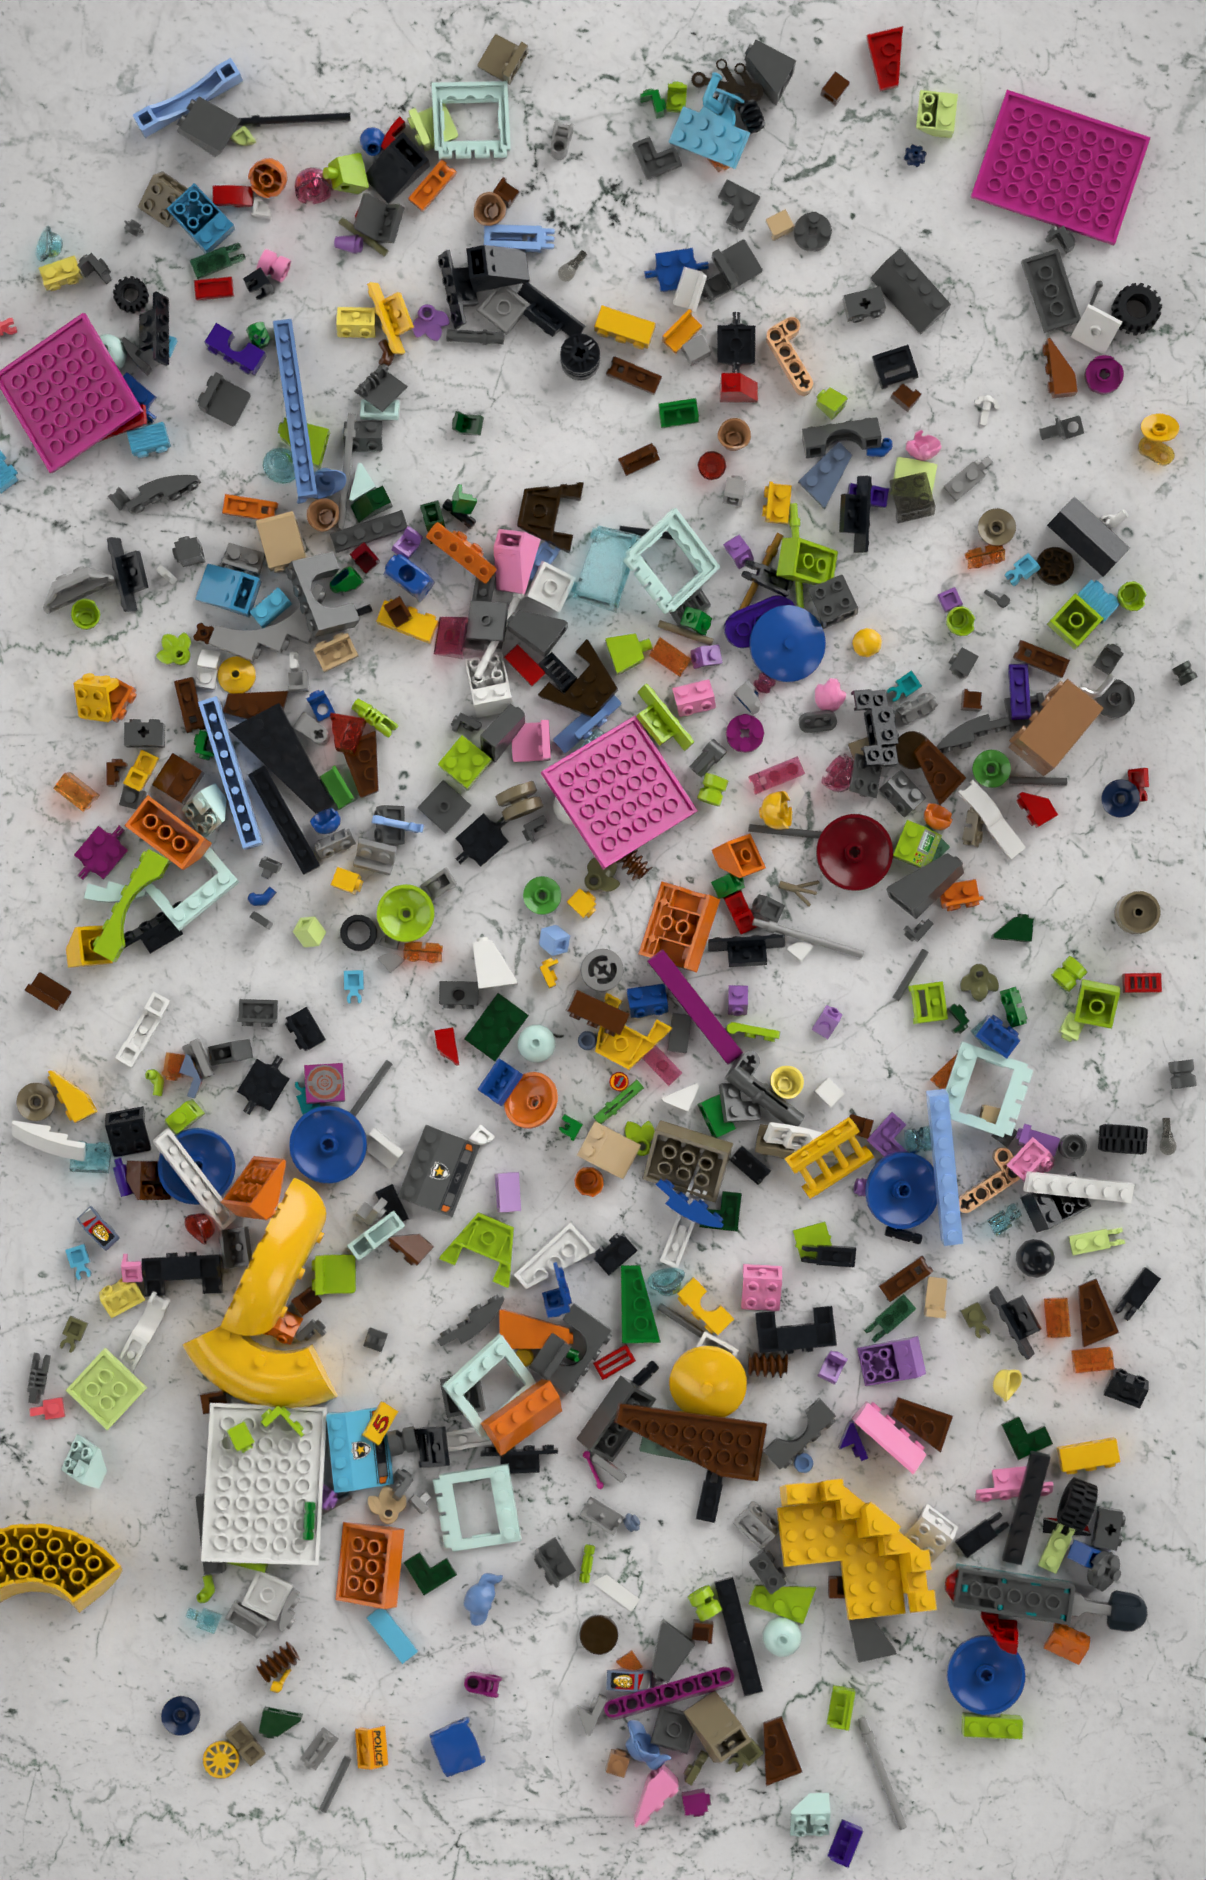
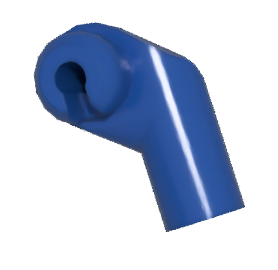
(886, 447)
(261, 899)

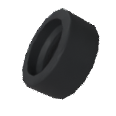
(344, 932)

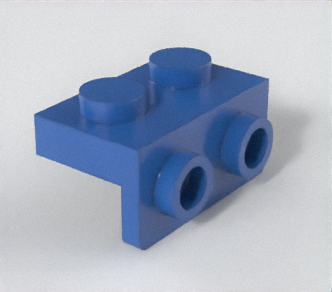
(647, 1001)
(500, 1082)

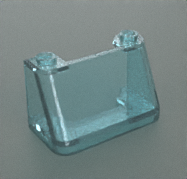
(604, 569)

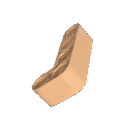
(791, 360)
(987, 1185)

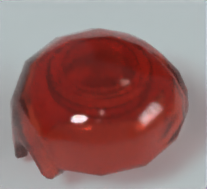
(712, 465)

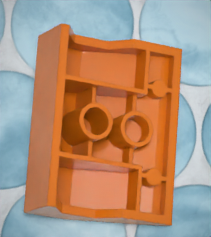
(679, 925)

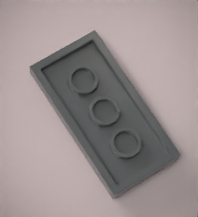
(1051, 290)

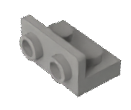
(243, 559)
(375, 856)
(201, 1060)
(757, 1525)

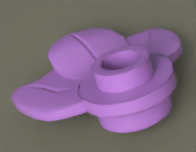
(430, 325)

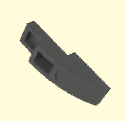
(169, 486)
(964, 734)
(480, 1318)

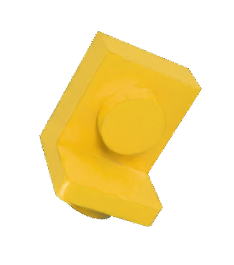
(549, 976)

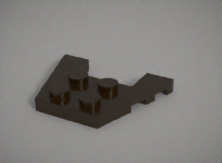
(540, 512)
(589, 691)

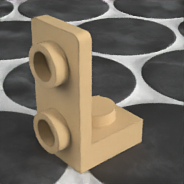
(935, 1297)

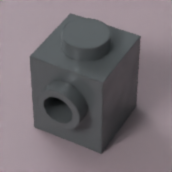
(962, 663)

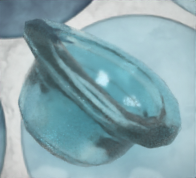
(48, 245)
(279, 465)
(666, 1281)

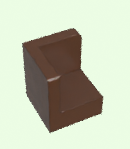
(834, 88)
(506, 192)
(905, 397)
(398, 612)
(971, 701)
(863, 1124)
(306, 1301)
(212, 1397)
(835, 1587)
(702, 1630)

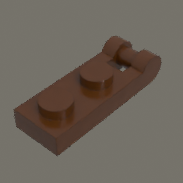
(634, 375)
(1041, 659)
(189, 704)
(905, 1279)

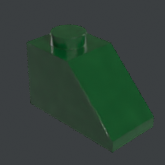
(371, 504)
(432, 514)
(1016, 929)
(277, 1721)

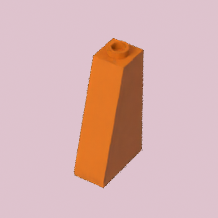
(529, 1332)

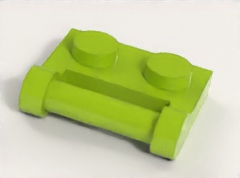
(934, 1000)

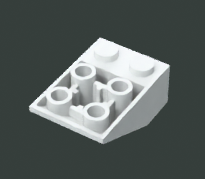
(492, 691)

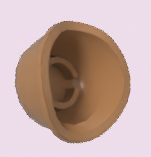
(489, 209)
(734, 434)
(323, 514)

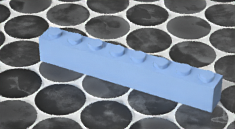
(230, 773)
(944, 1167)

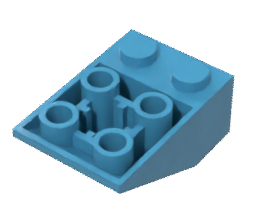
(201, 218)
(229, 589)

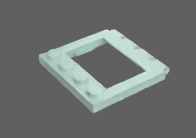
(471, 93)
(690, 545)
(201, 898)
(960, 1078)
(476, 1369)
(504, 1506)

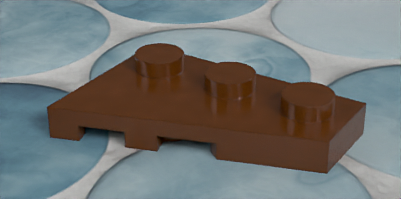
(250, 704)
(364, 765)
(938, 771)
(1095, 1314)
(923, 1421)
(779, 1752)

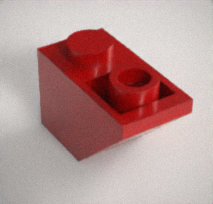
(1038, 808)

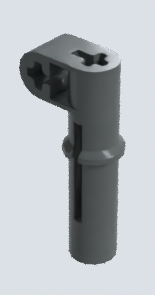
(759, 1092)

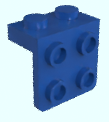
(558, 1299)

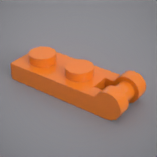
(432, 185)
(248, 507)

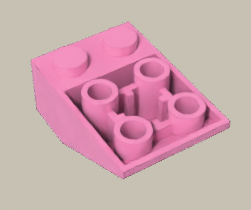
(514, 559)
(657, 1788)

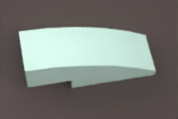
(109, 894)
(376, 1235)

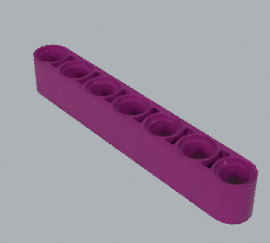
(695, 1006)
(659, 1692)

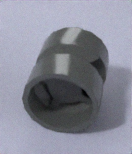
(1182, 1074)
(1072, 1146)
(402, 1441)

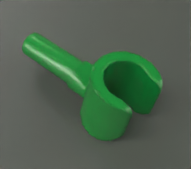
(573, 1354)

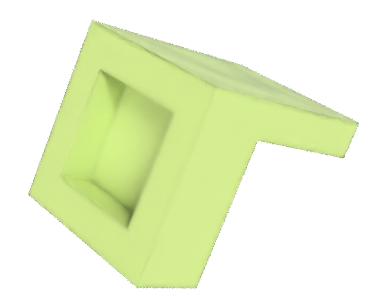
(309, 931)

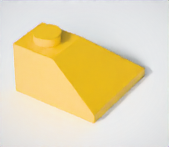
(80, 947)

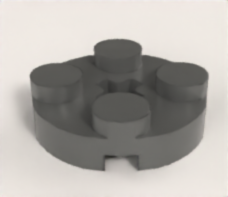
(812, 242)
(1123, 705)
(1104, 1570)

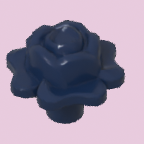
(915, 155)

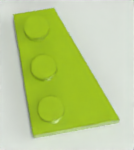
(788, 1601)

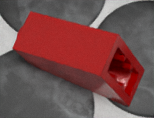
(738, 388)

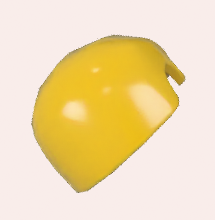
(867, 642)

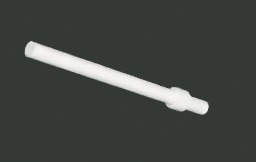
(493, 644)

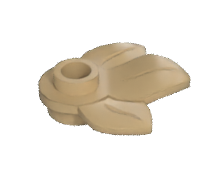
(385, 1502)

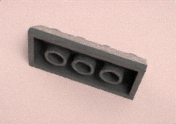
(910, 291)
(601, 1432)

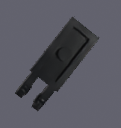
(767, 578)
(830, 1255)
(1138, 1292)
(709, 1498)
(980, 1535)

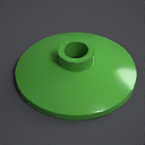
(1000, 764)
(534, 888)

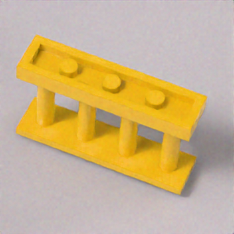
(820, 1146)

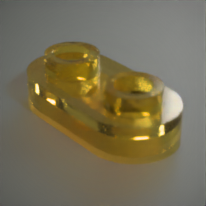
(1155, 451)

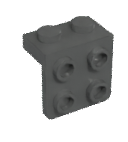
(378, 219)
(223, 400)

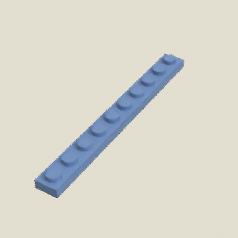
(295, 409)

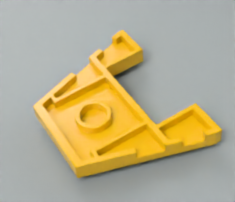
(630, 1045)

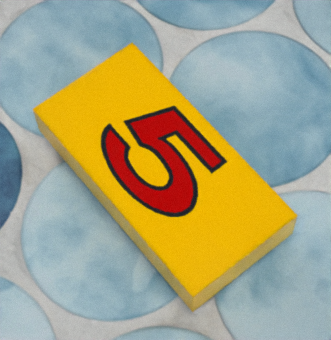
(379, 1423)

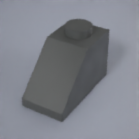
(230, 1052)

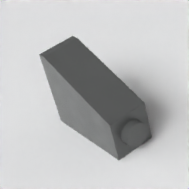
(502, 732)
(869, 1640)
(670, 1651)

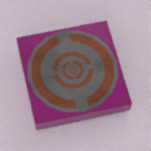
(324, 1083)

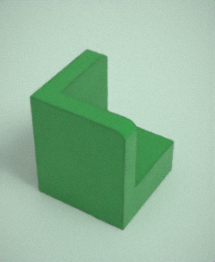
(463, 502)

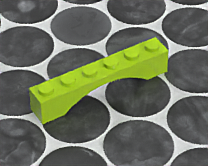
(112, 940)

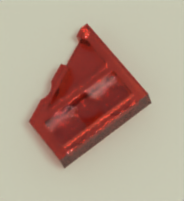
(347, 732)

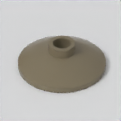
(1003, 521)
(26, 1099)

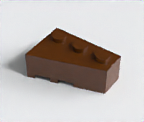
(597, 1013)

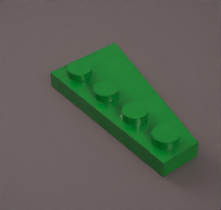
(637, 1314)

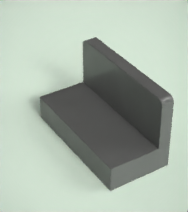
(551, 1355)

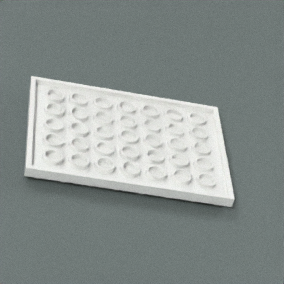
(260, 1495)

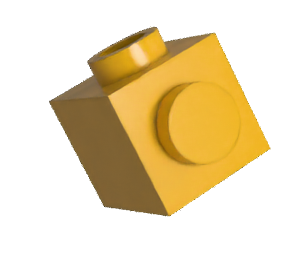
(583, 903)

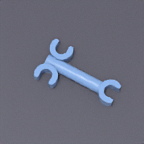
(416, 828)

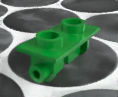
(1014, 1015)

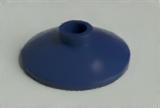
(1112, 793)
(176, 1724)

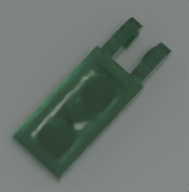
(216, 260)
(891, 1317)

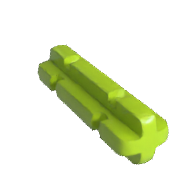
(587, 1563)

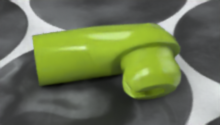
(157, 1080)

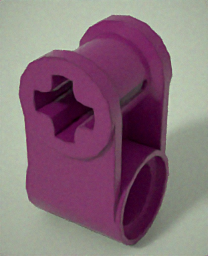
(484, 1684)

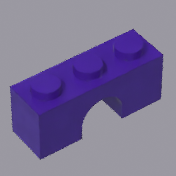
(248, 359)

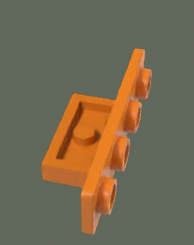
(462, 551)

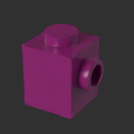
(696, 1802)

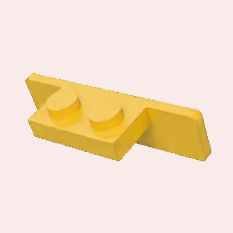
(393, 316)

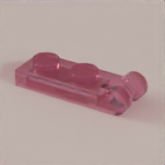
(777, 775)

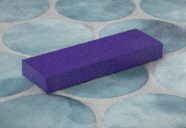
(1019, 691)

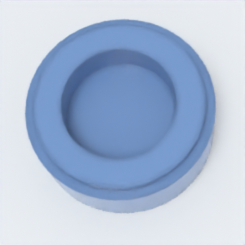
(803, 1463)

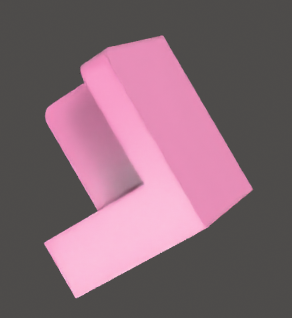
(131, 1270)

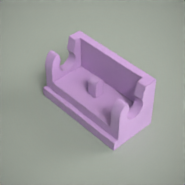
(507, 1192)

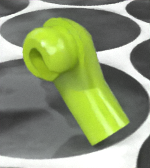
(208, 1589)

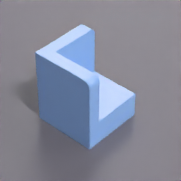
(554, 940)

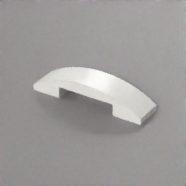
(143, 1030)

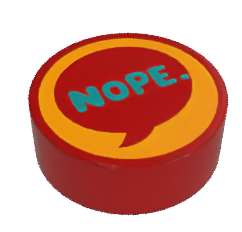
(619, 1081)

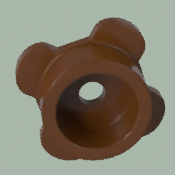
(200, 629)

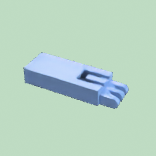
(512, 235)

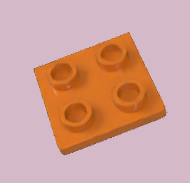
(961, 894)

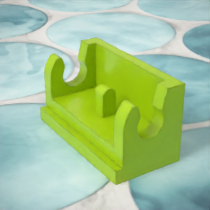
(841, 1707)

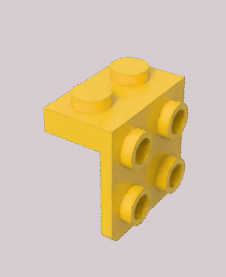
(93, 696)

